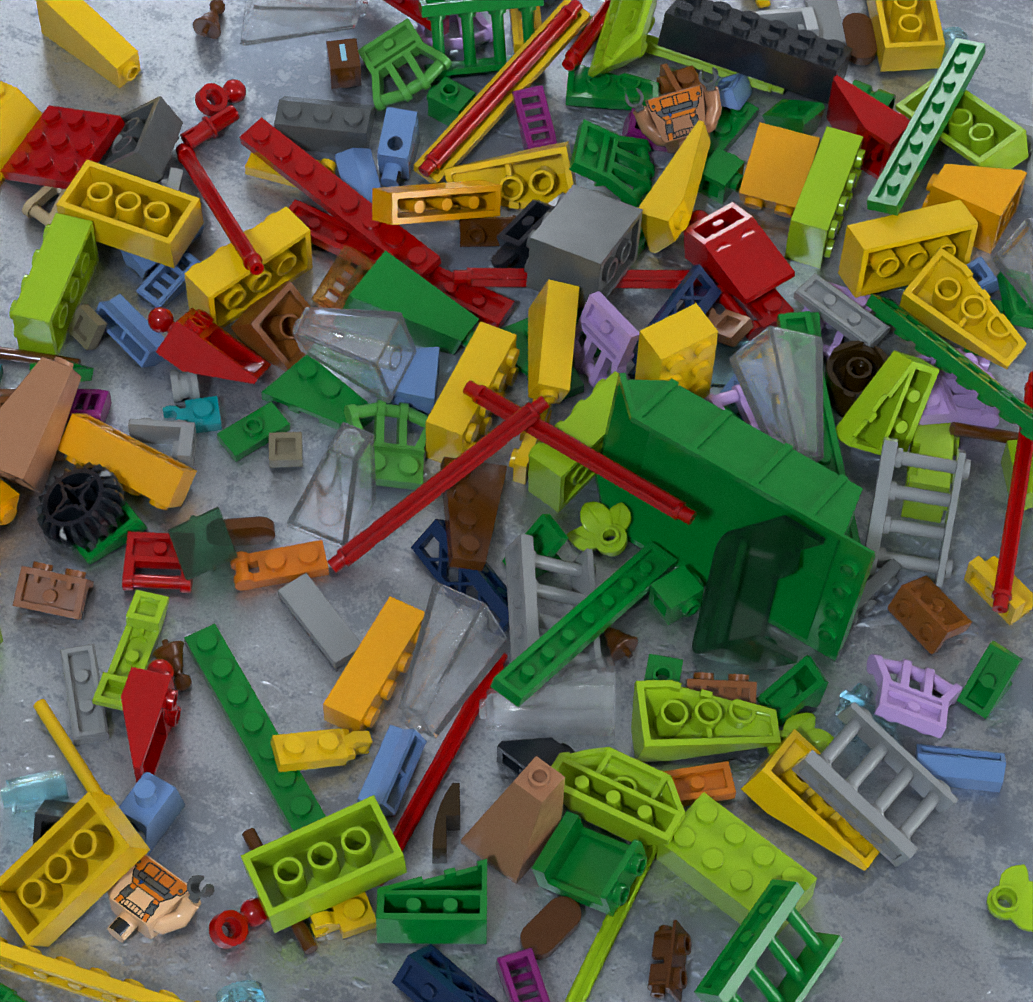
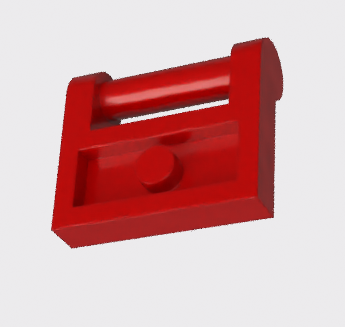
(763, 308)
(153, 552)

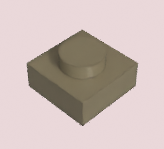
(87, 327)
(285, 449)

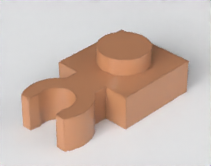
(730, 326)

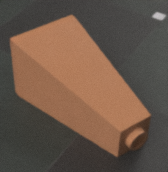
(35, 421)
(519, 821)

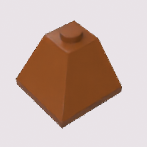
(269, 325)

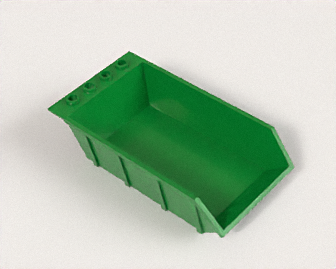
(733, 481)

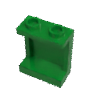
(589, 865)

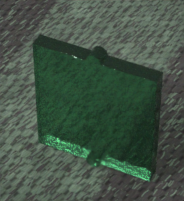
(202, 543)

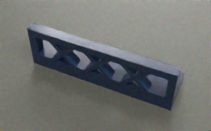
(702, 295)
(487, 582)
(436, 984)

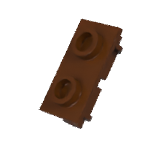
(482, 231)
(672, 946)

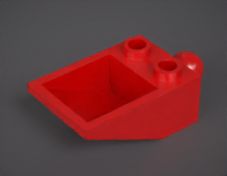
(865, 116)
(735, 252)
(204, 348)
(149, 713)

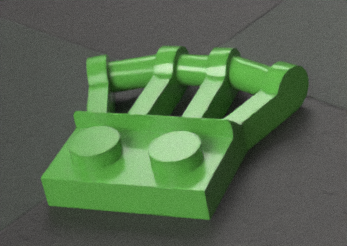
(392, 51)
(397, 463)

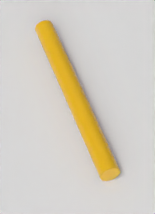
(67, 747)

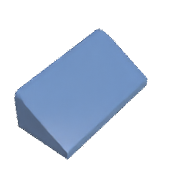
(734, 90)

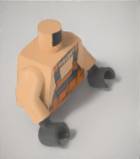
(153, 900)

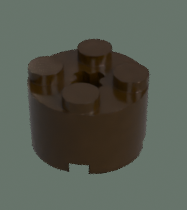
(850, 371)

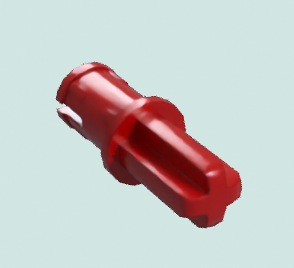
(209, 127)

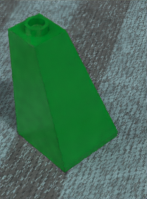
(427, 311)

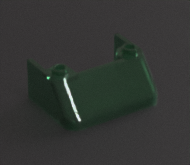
(743, 589)

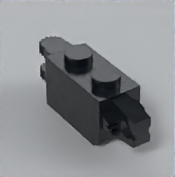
(515, 235)

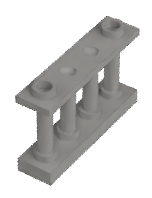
(888, 490)
(524, 591)
(854, 808)

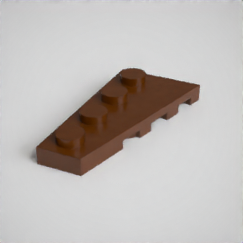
(471, 514)

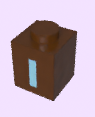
(343, 63)

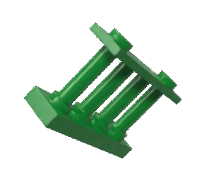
(466, 9)
(752, 938)

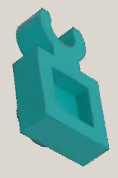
(202, 411)

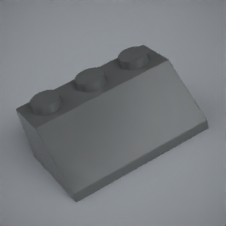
(325, 123)
(145, 141)

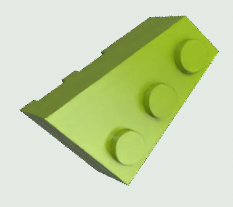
(936, 442)

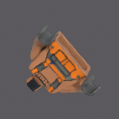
(672, 116)

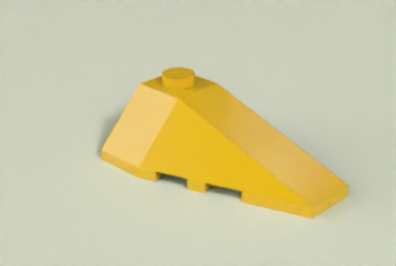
(523, 175)
(673, 196)
(958, 309)
(797, 805)

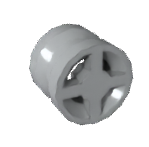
(184, 385)

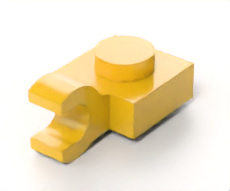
(348, 917)

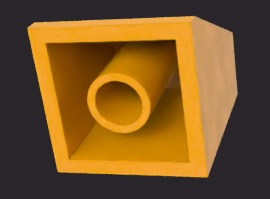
(777, 169)
(987, 193)

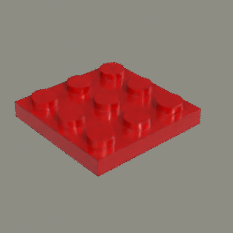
(61, 145)

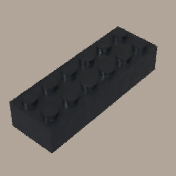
(755, 46)

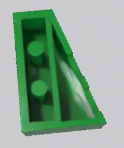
(435, 909)

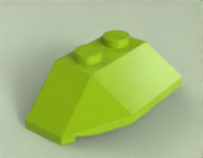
(623, 35)
(621, 794)

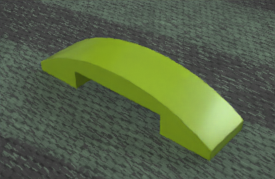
(135, 647)

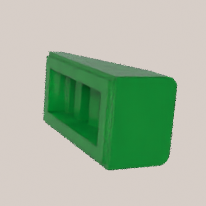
(115, 539)

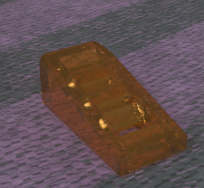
(335, 273)

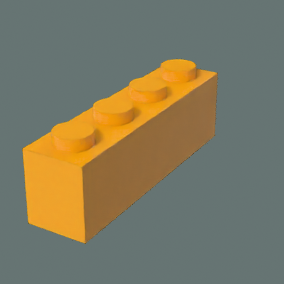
(436, 202)
(131, 461)
(374, 667)

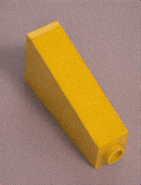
(89, 38)
(552, 341)

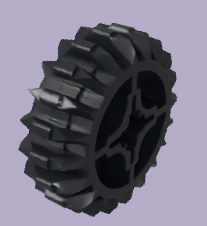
(100, 500)

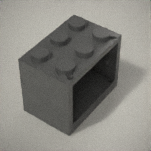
(584, 243)

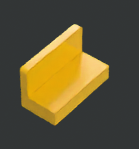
(982, 577)

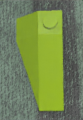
(689, 723)

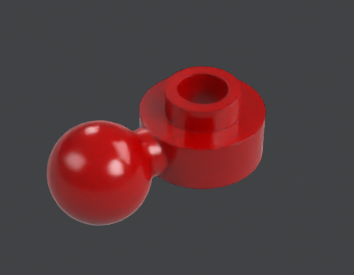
(232, 92)
(237, 923)

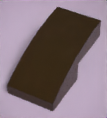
(446, 820)

